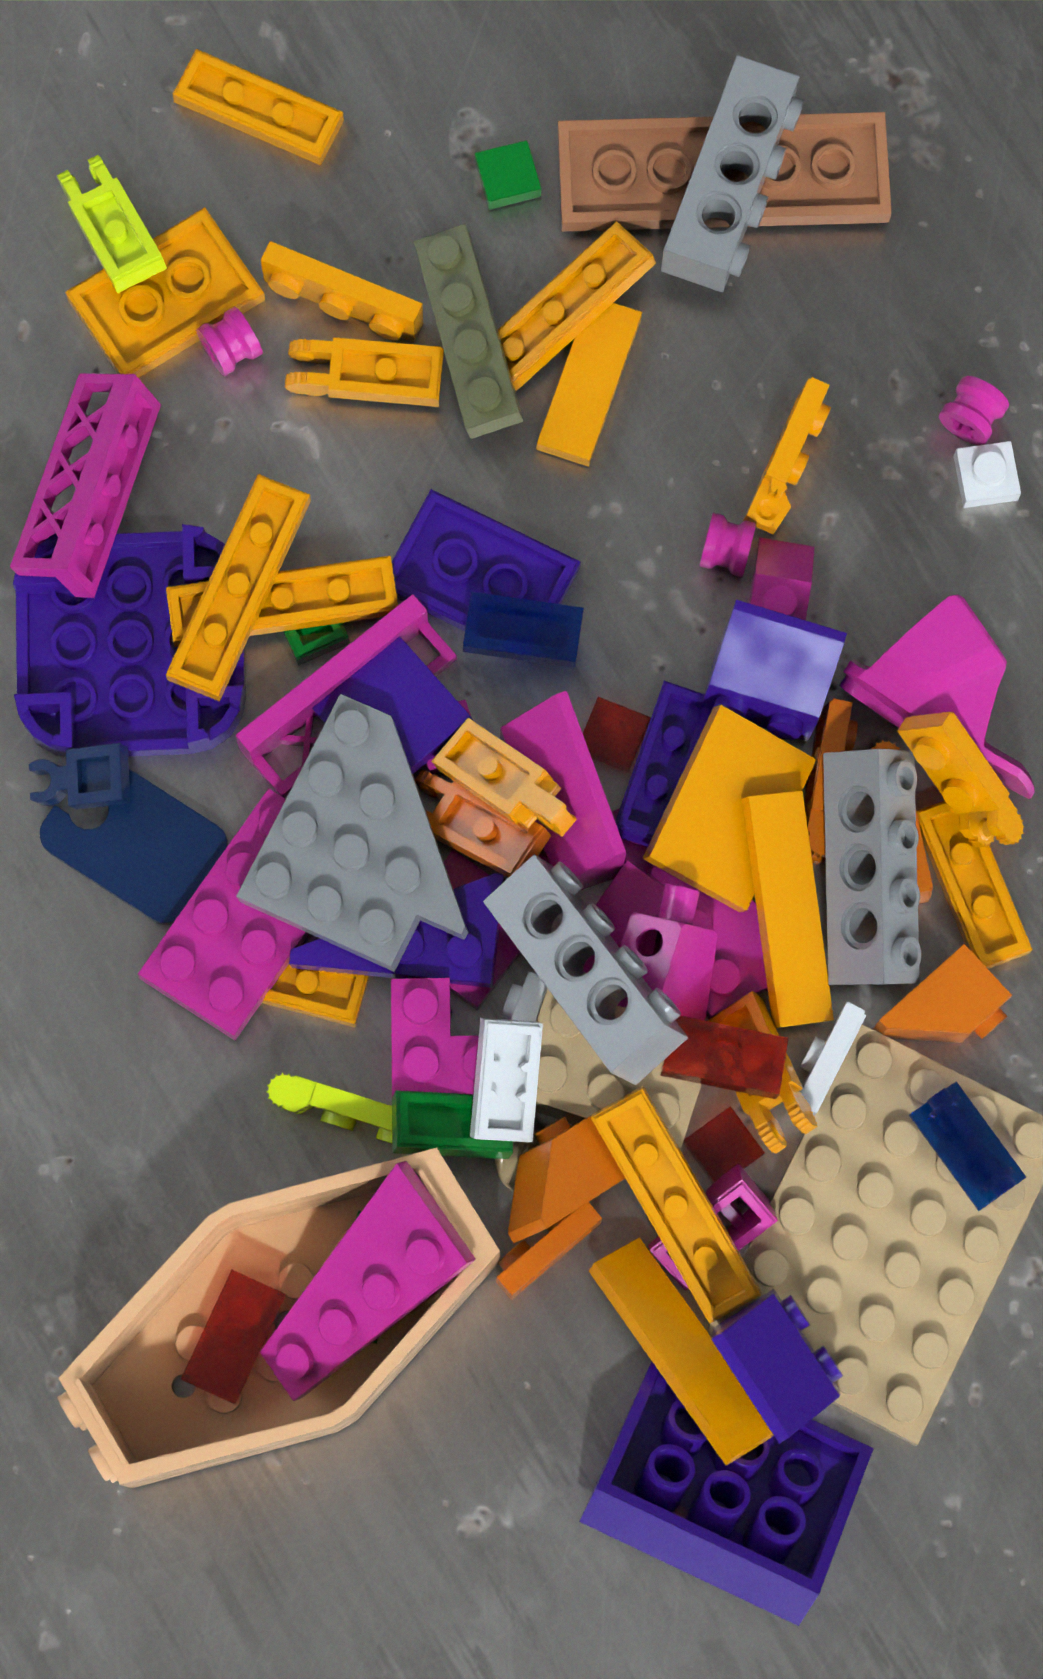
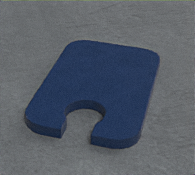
(143, 852)

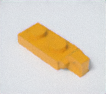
(787, 461)
(503, 778)

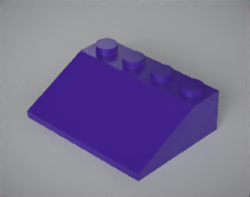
(746, 1527)

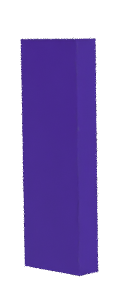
(661, 761)

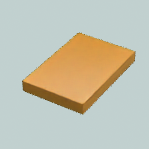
(162, 313)
(704, 822)

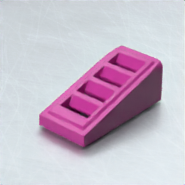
(743, 1228)

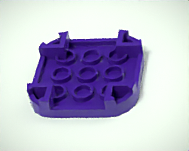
(101, 663)

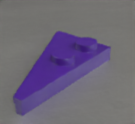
(430, 950)

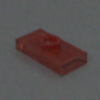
(728, 1058)
(233, 1337)

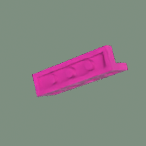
(101, 481)
(295, 708)

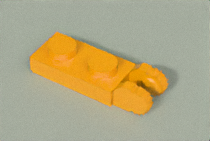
(369, 371)
(963, 778)
(753, 1015)

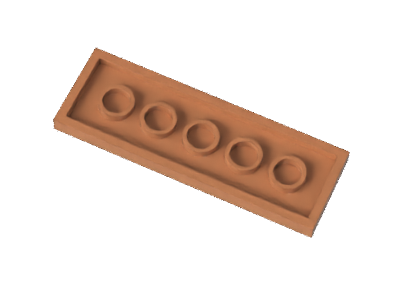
(641, 168)

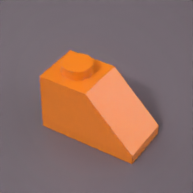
(949, 1003)
(560, 1176)

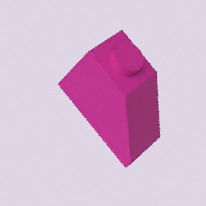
(782, 577)

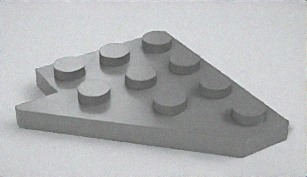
(355, 845)

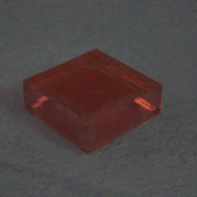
(615, 733)
(723, 1145)

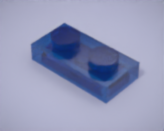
(523, 629)

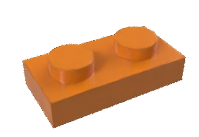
(527, 1263)

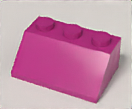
(555, 742)

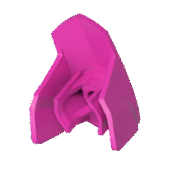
(938, 668)

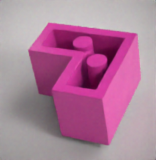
(422, 1044)

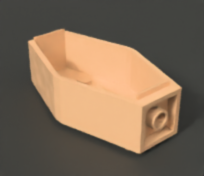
(282, 1239)

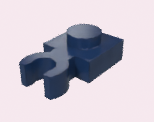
(91, 777)

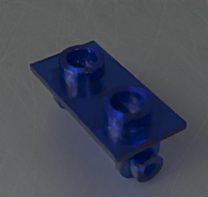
(967, 1146)

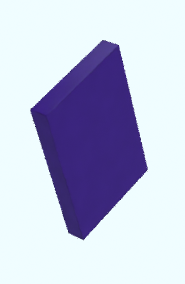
(465, 551)

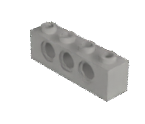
(750, 95)
(871, 867)
(647, 1028)

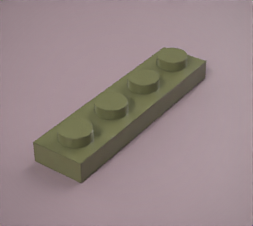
(468, 331)

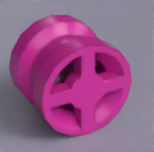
(229, 341)
(973, 410)
(727, 544)

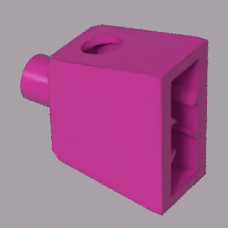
(675, 951)

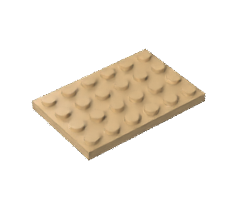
(884, 1236)

